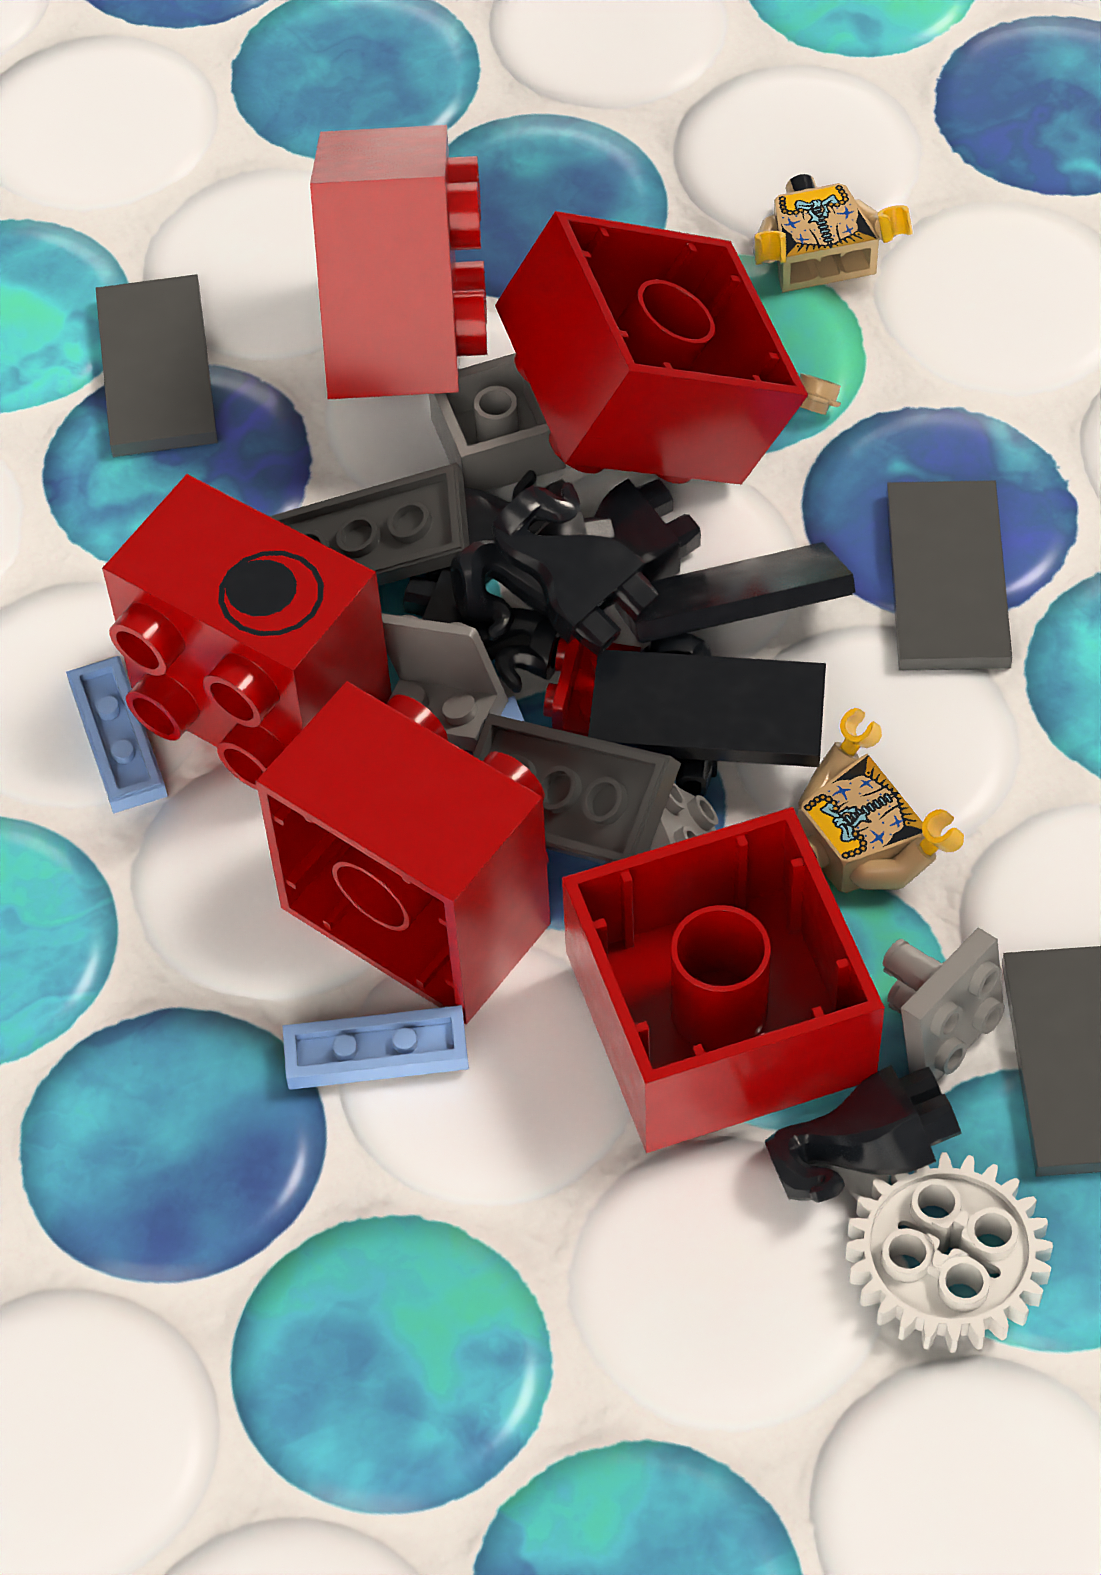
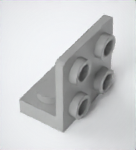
(445, 672)

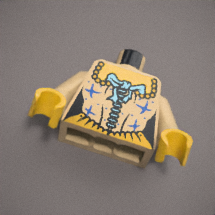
(824, 234)
(862, 823)

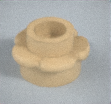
(820, 394)

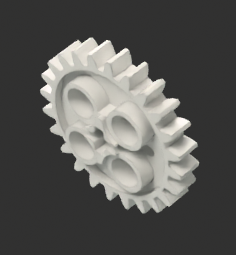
(921, 1294)

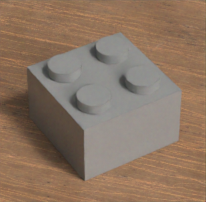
(493, 426)

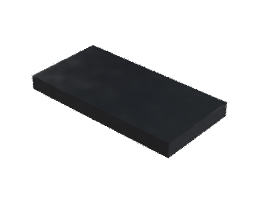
(742, 591)
(710, 707)

